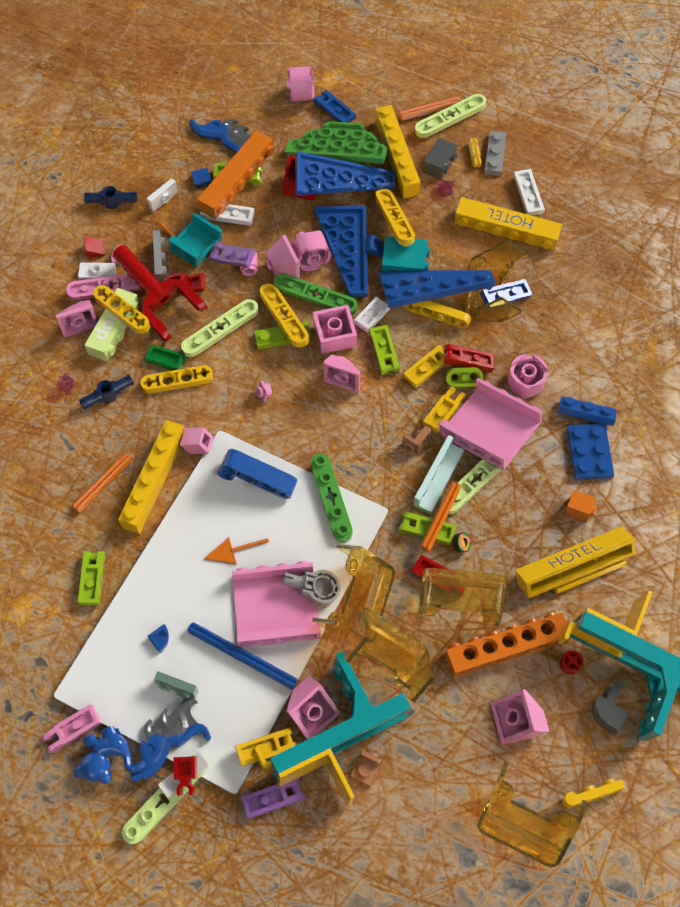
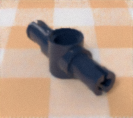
(110, 197)
(113, 387)

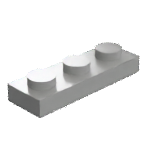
(495, 153)
(159, 255)

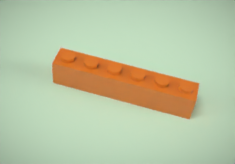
(235, 174)

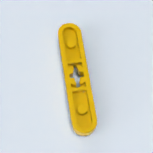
(391, 210)
(291, 326)

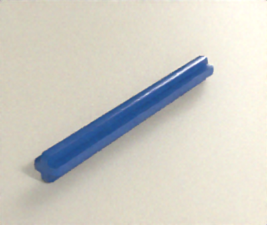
(242, 655)

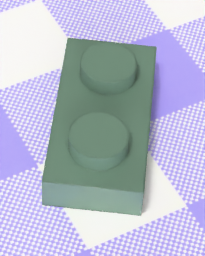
(169, 683)

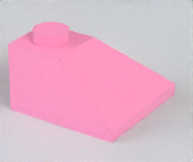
(282, 259)
(77, 318)
(341, 373)
(311, 707)
(518, 717)

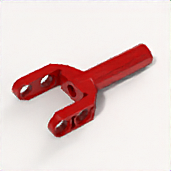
(156, 291)

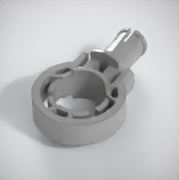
(307, 585)

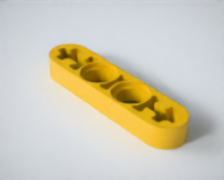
(121, 309)
(440, 313)
(177, 383)

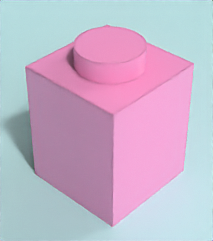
(196, 440)

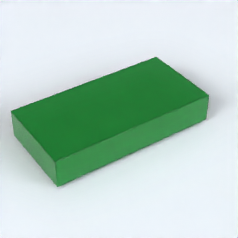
(164, 358)

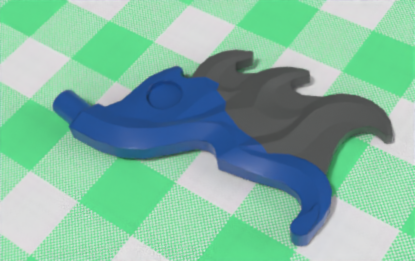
(231, 135)
(168, 733)

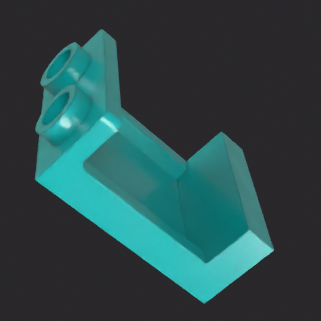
(195, 240)
(405, 258)

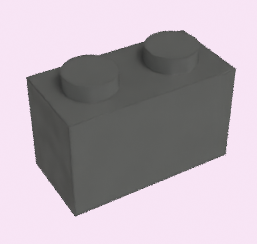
(439, 158)

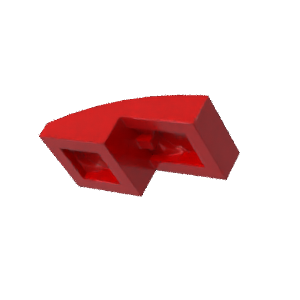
(195, 281)

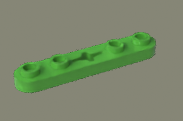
(303, 290)
(337, 514)

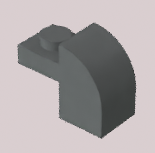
(606, 712)

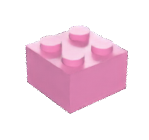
(334, 329)

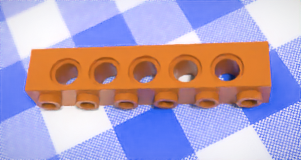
(461, 666)

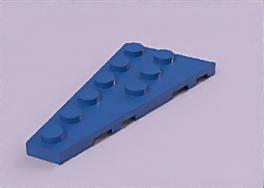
(328, 175)
(347, 239)
(418, 286)

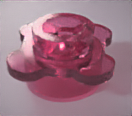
(445, 187)
(65, 383)

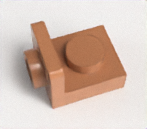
(419, 441)
(366, 767)

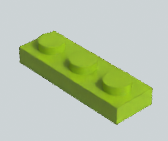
(274, 337)

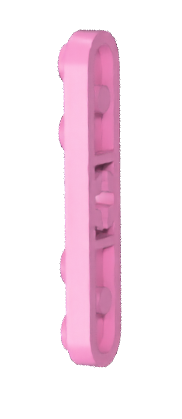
(84, 288)

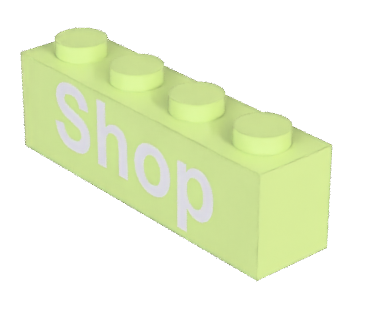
(110, 329)

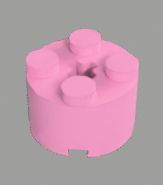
(301, 83)
(311, 250)
(527, 376)

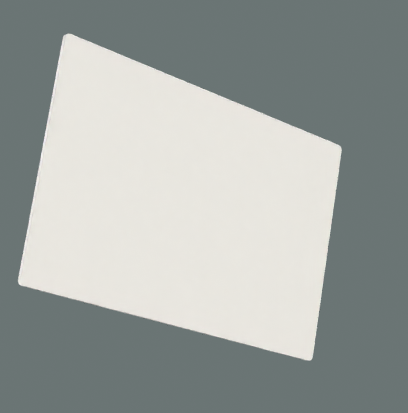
(180, 587)

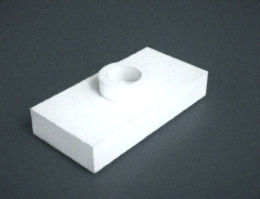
(162, 195)
(96, 270)
(371, 314)

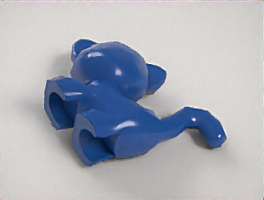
(96, 765)

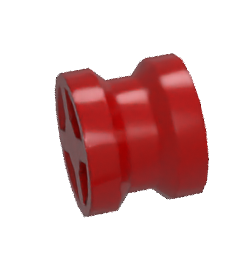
(571, 658)

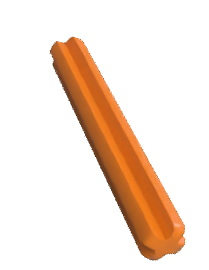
(428, 108)
(102, 482)
(440, 516)

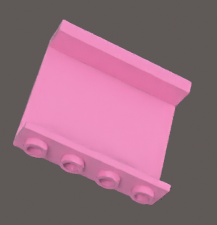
(492, 424)
(270, 610)

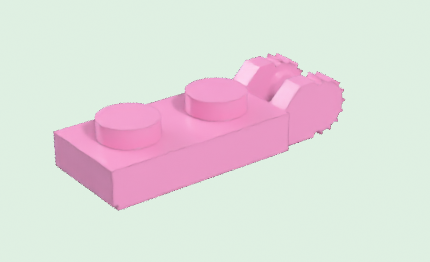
(72, 728)

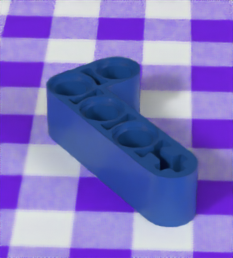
(256, 473)

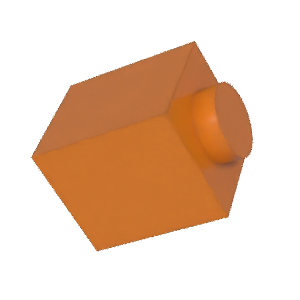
(581, 506)

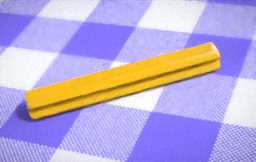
(574, 583)

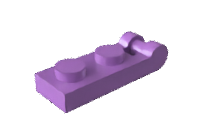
(232, 255)
(272, 798)

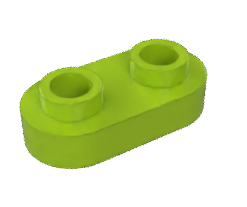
(463, 378)

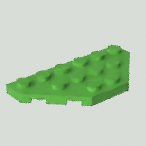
(341, 142)

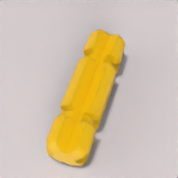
(474, 152)

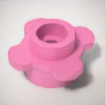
(263, 390)

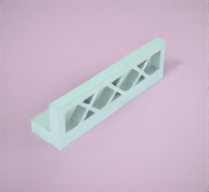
(438, 476)

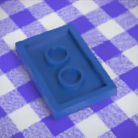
(590, 451)

